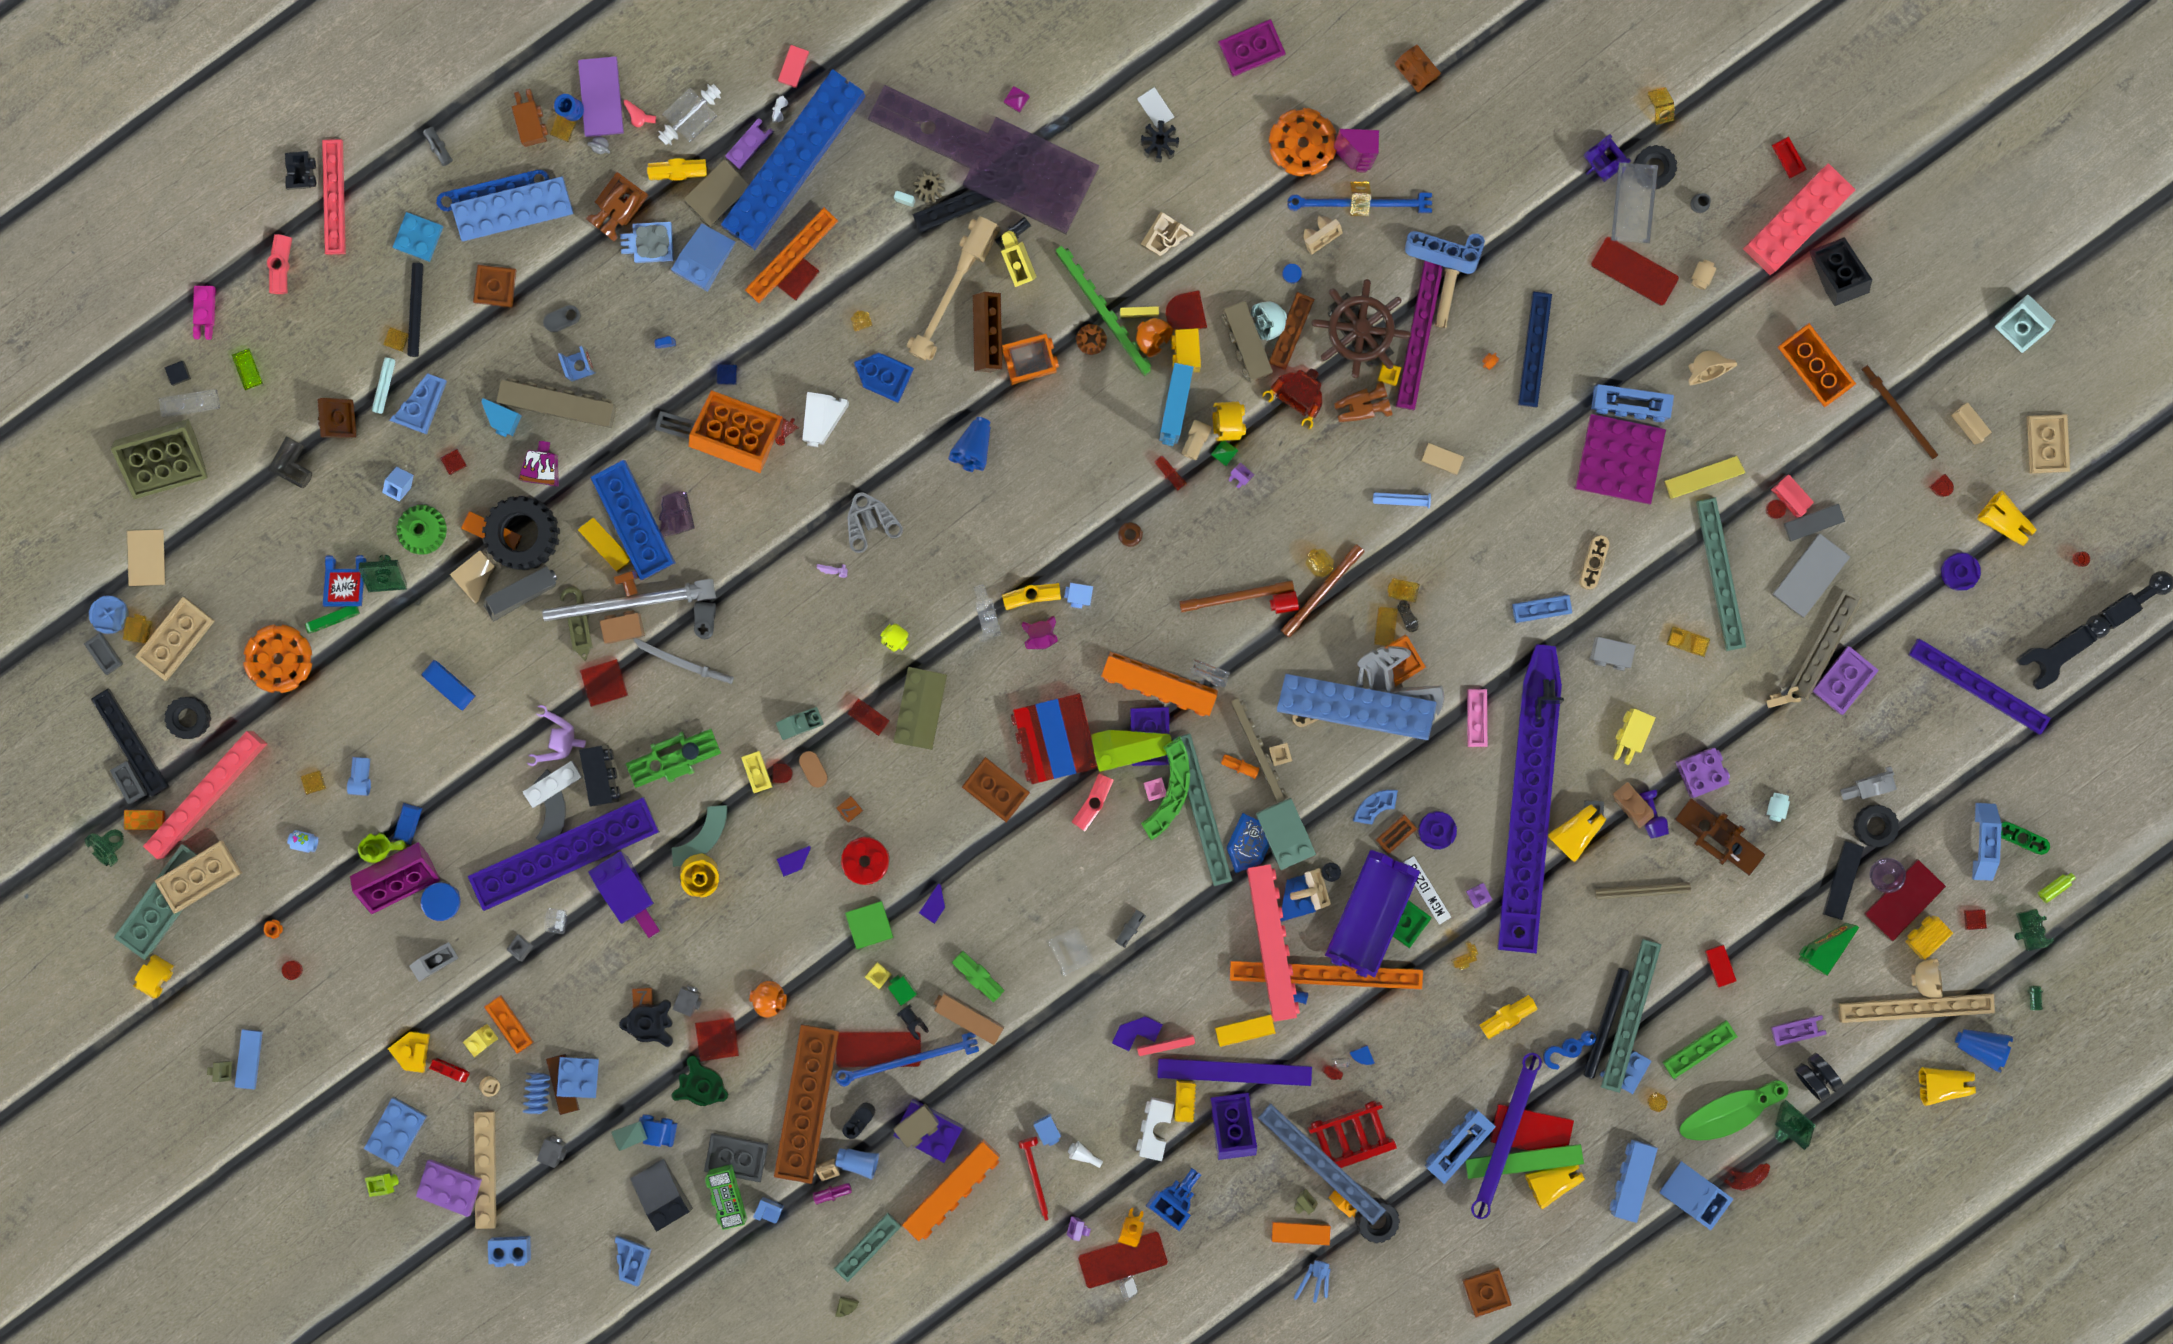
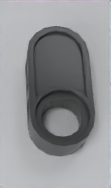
(557, 320)

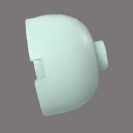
(1269, 319)

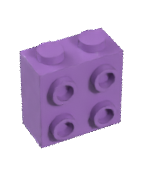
(1703, 772)

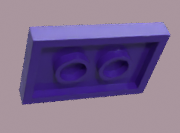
(1151, 721)

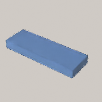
(1542, 608)
(248, 1059)

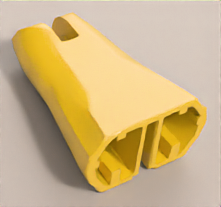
(2006, 518)
(1577, 832)
(1944, 1085)
(1552, 1183)

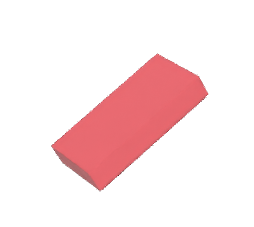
(793, 66)

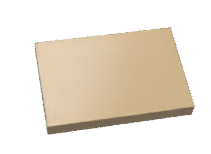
(2048, 444)

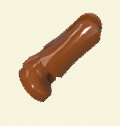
(616, 208)
(1361, 405)

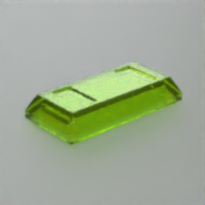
(247, 369)

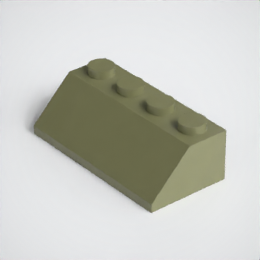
(920, 708)

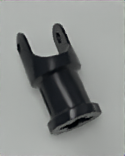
(912, 1021)

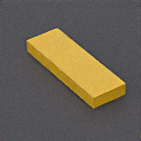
(1245, 1030)

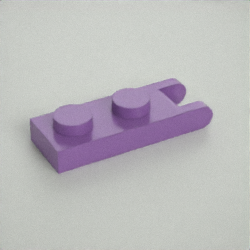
(748, 145)
(1797, 1030)

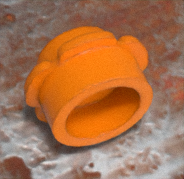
(1490, 361)
(268, 929)

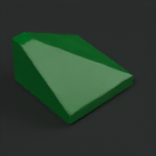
(1224, 452)

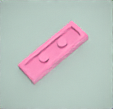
(1477, 718)

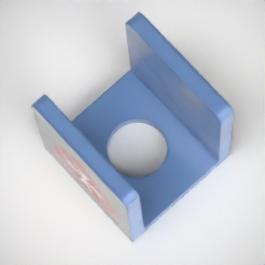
(568, 365)

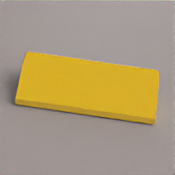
(605, 544)

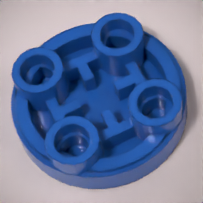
(440, 901)

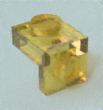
(1403, 590)
(1463, 961)

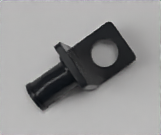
(1547, 698)

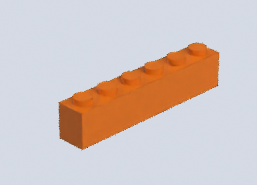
(1159, 683)
(950, 1190)

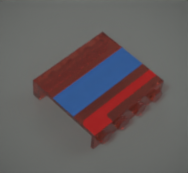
(1054, 739)

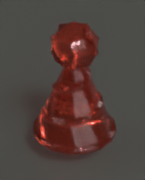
(787, 428)

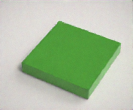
(869, 925)

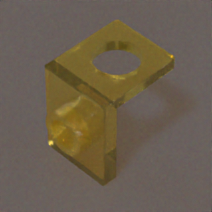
(1662, 101)
(1360, 199)

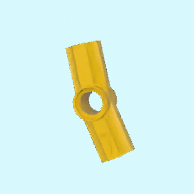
(677, 169)
(1018, 598)
(1508, 1016)

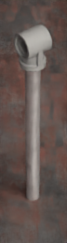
(700, 590)

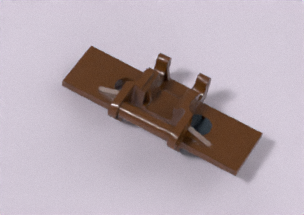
(1723, 831)

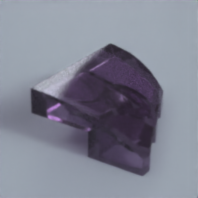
(675, 514)

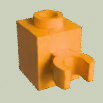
(1342, 1204)
(1131, 1229)

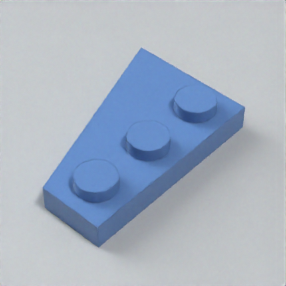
(421, 405)

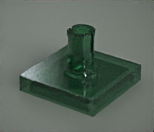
(383, 575)
(1793, 1125)

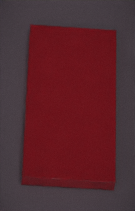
(1898, 909)

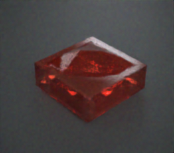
(1332, 1073)

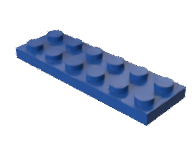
(632, 520)

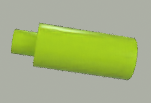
(2056, 887)

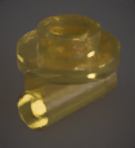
(861, 320)

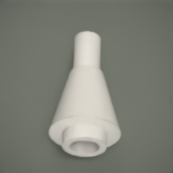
(1080, 1153)

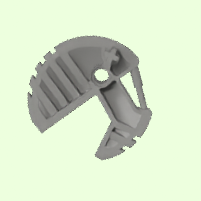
(1381, 677)

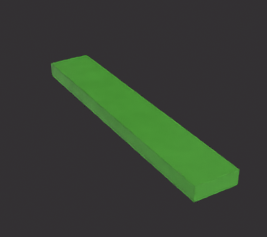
(1529, 1160)

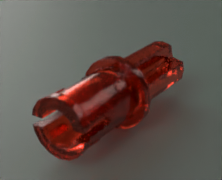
(1170, 472)

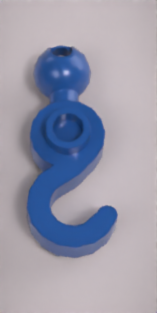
(1570, 1048)

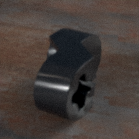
(854, 1127)

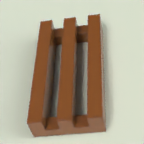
(1392, 827)

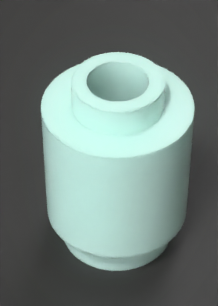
(1778, 807)

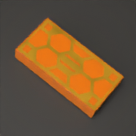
(143, 819)

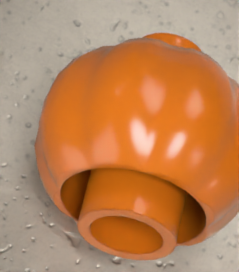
(768, 999)

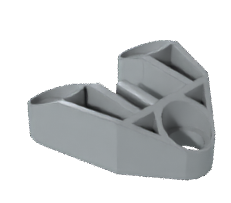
(855, 527)

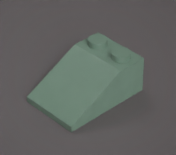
(1285, 834)

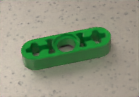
(331, 619)
(2034, 849)

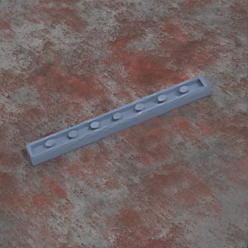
(1322, 1164)

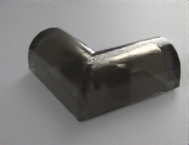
(285, 463)

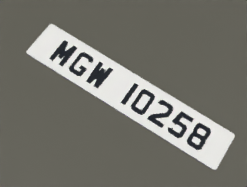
(1429, 894)

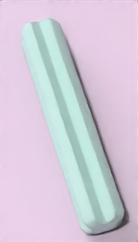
(383, 385)

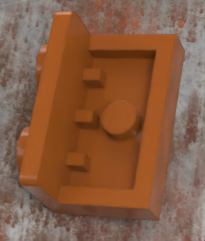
(1417, 68)

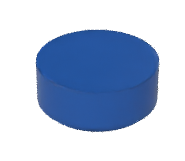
(1292, 273)

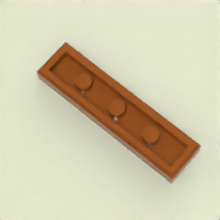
(1294, 324)

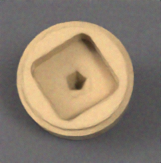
(489, 1086)

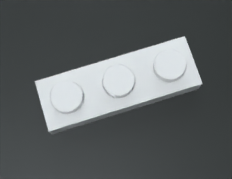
(552, 784)

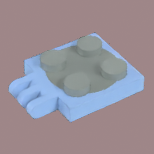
(649, 242)

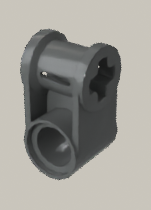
(704, 616)

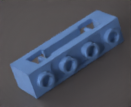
(1663, 408)
(1468, 1148)

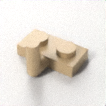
(1316, 889)

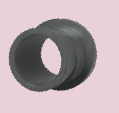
(1696, 207)

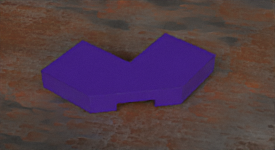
(1142, 1026)

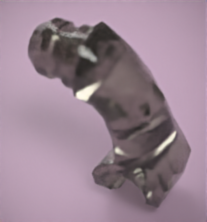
(1409, 620)

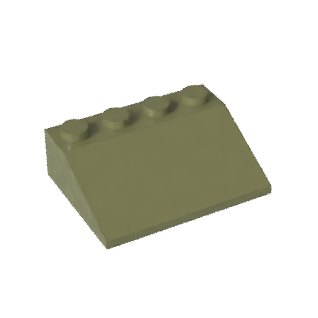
(159, 459)

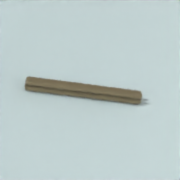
(1644, 890)

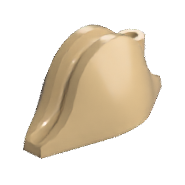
(1709, 366)

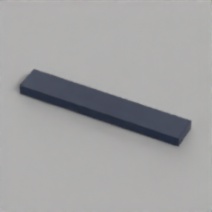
(1535, 349)

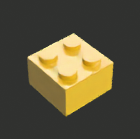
(1186, 348)

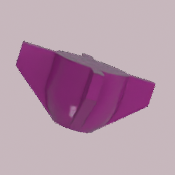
(1040, 634)

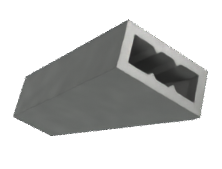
(519, 593)

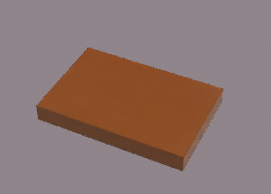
(995, 789)

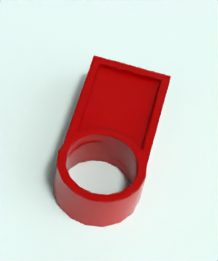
(449, 1070)

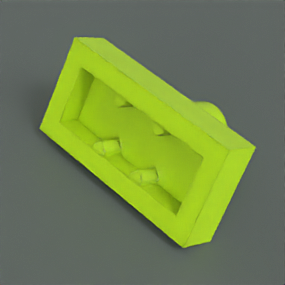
(381, 1184)

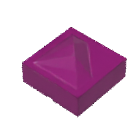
(1016, 99)

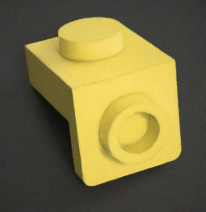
(480, 1040)

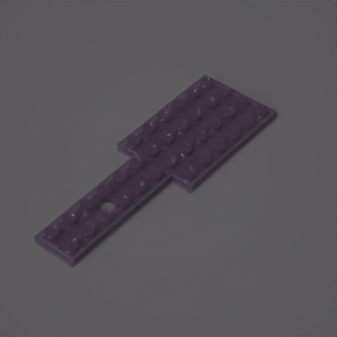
(1003, 163)

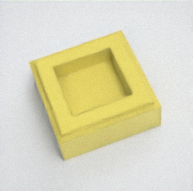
(878, 975)

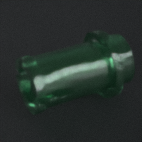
(2035, 997)

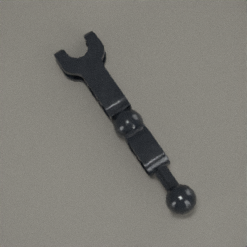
(2096, 627)

